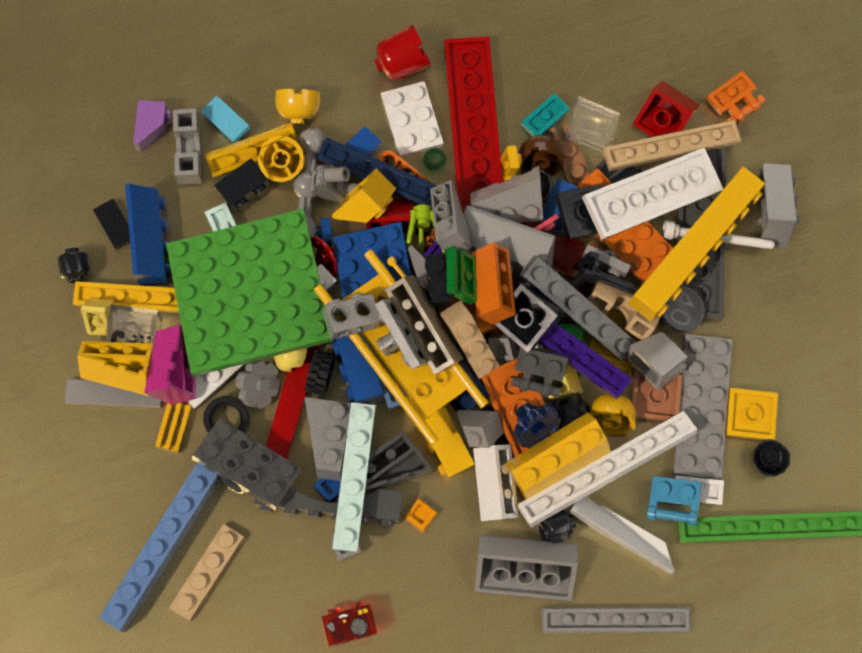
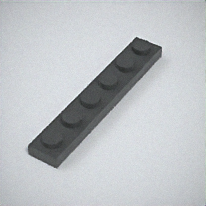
(577, 307)

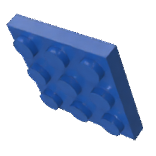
(355, 268)

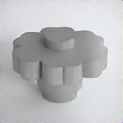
(258, 383)

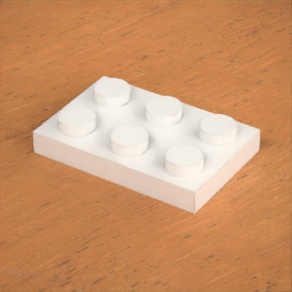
(411, 119)

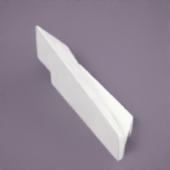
(623, 533)

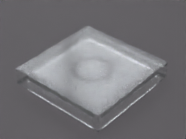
(592, 124)

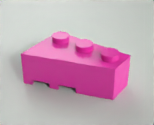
(169, 368)

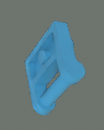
(675, 492)

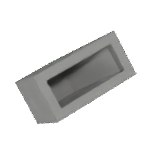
(480, 427)

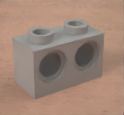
(354, 322)

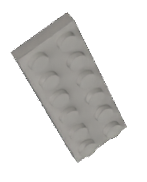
(705, 403)

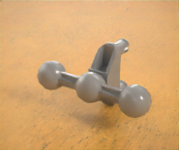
(319, 181)

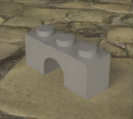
(188, 142)

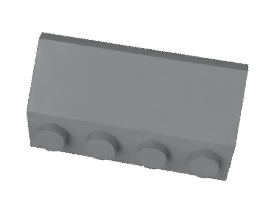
(519, 239)
(526, 568)

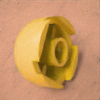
(297, 104)
(281, 159)
(614, 415)

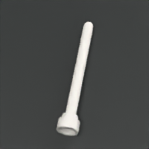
(672, 230)

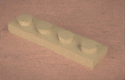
(206, 572)

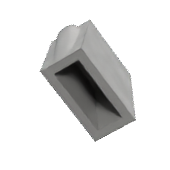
(657, 359)

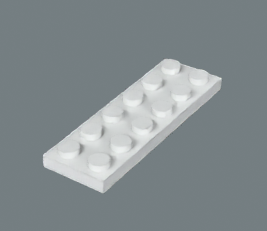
(652, 193)

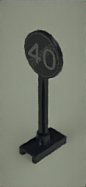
(682, 314)

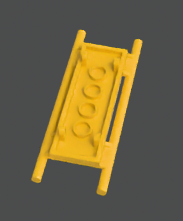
(415, 389)

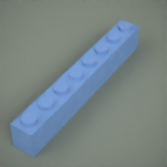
(160, 548)

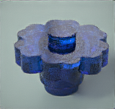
(535, 424)

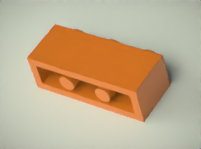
(494, 284)

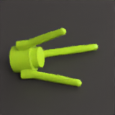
(421, 216)

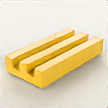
(159, 443)

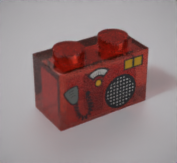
(349, 624)

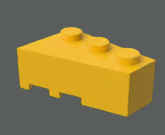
(116, 364)

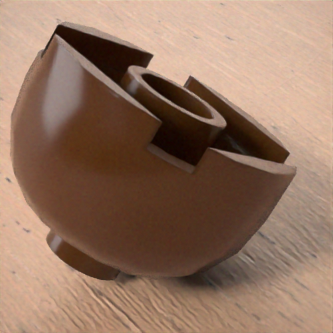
(541, 152)

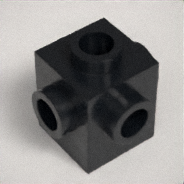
(570, 408)

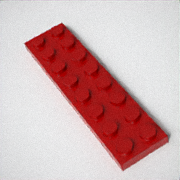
(472, 115)

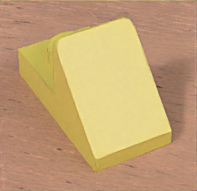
(96, 315)

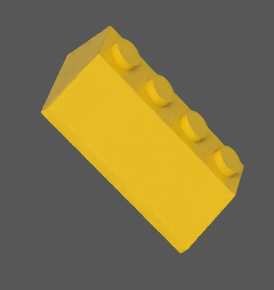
(558, 455)

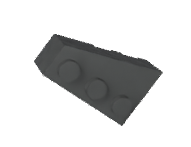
(395, 463)

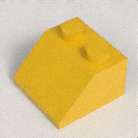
(366, 199)

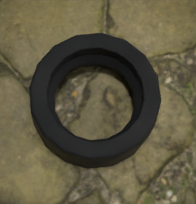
(222, 401)

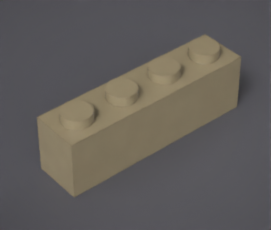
(424, 324)

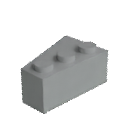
(514, 199)
(778, 203)
(328, 435)

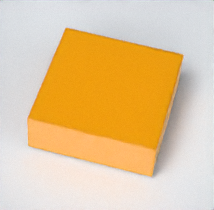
(420, 515)

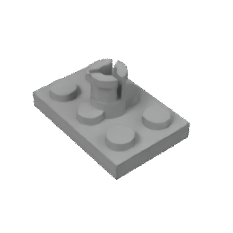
(398, 337)

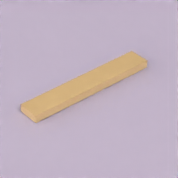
(671, 145)

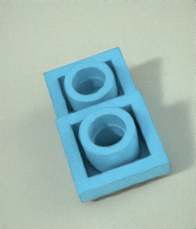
(225, 119)

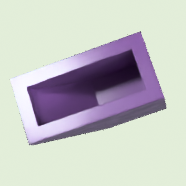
(150, 123)

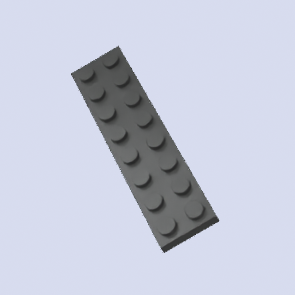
(709, 278)

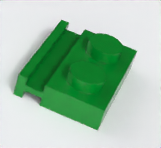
(461, 275)

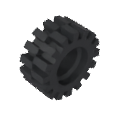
(320, 373)

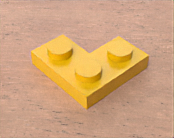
(510, 162)

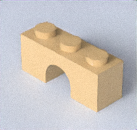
(608, 298)
(470, 339)

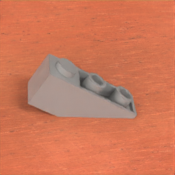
(449, 218)

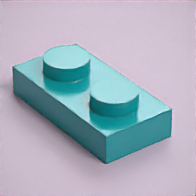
(545, 116)

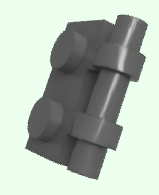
(541, 364)

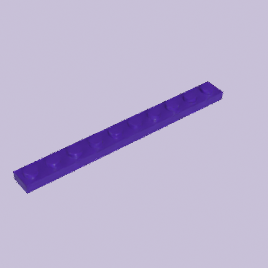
(579, 355)

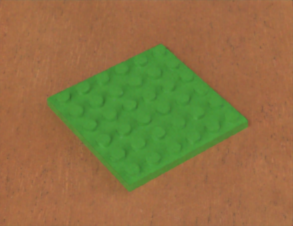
(247, 292)

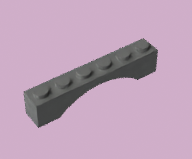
(378, 506)

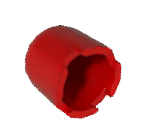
(400, 54)

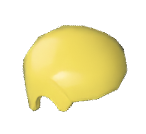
(290, 360)

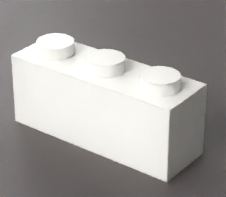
(495, 483)

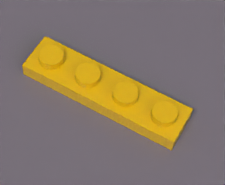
(236, 154)

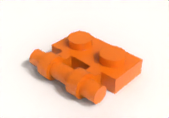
(733, 92)

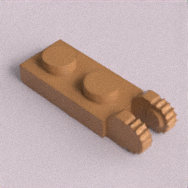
(574, 164)

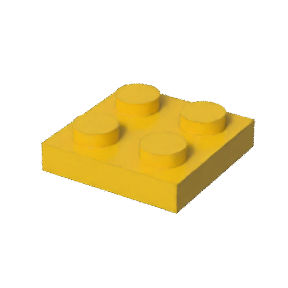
(751, 414)

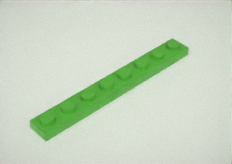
(772, 527)

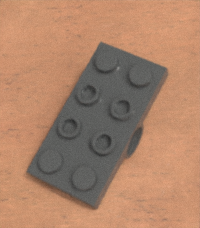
(246, 464)

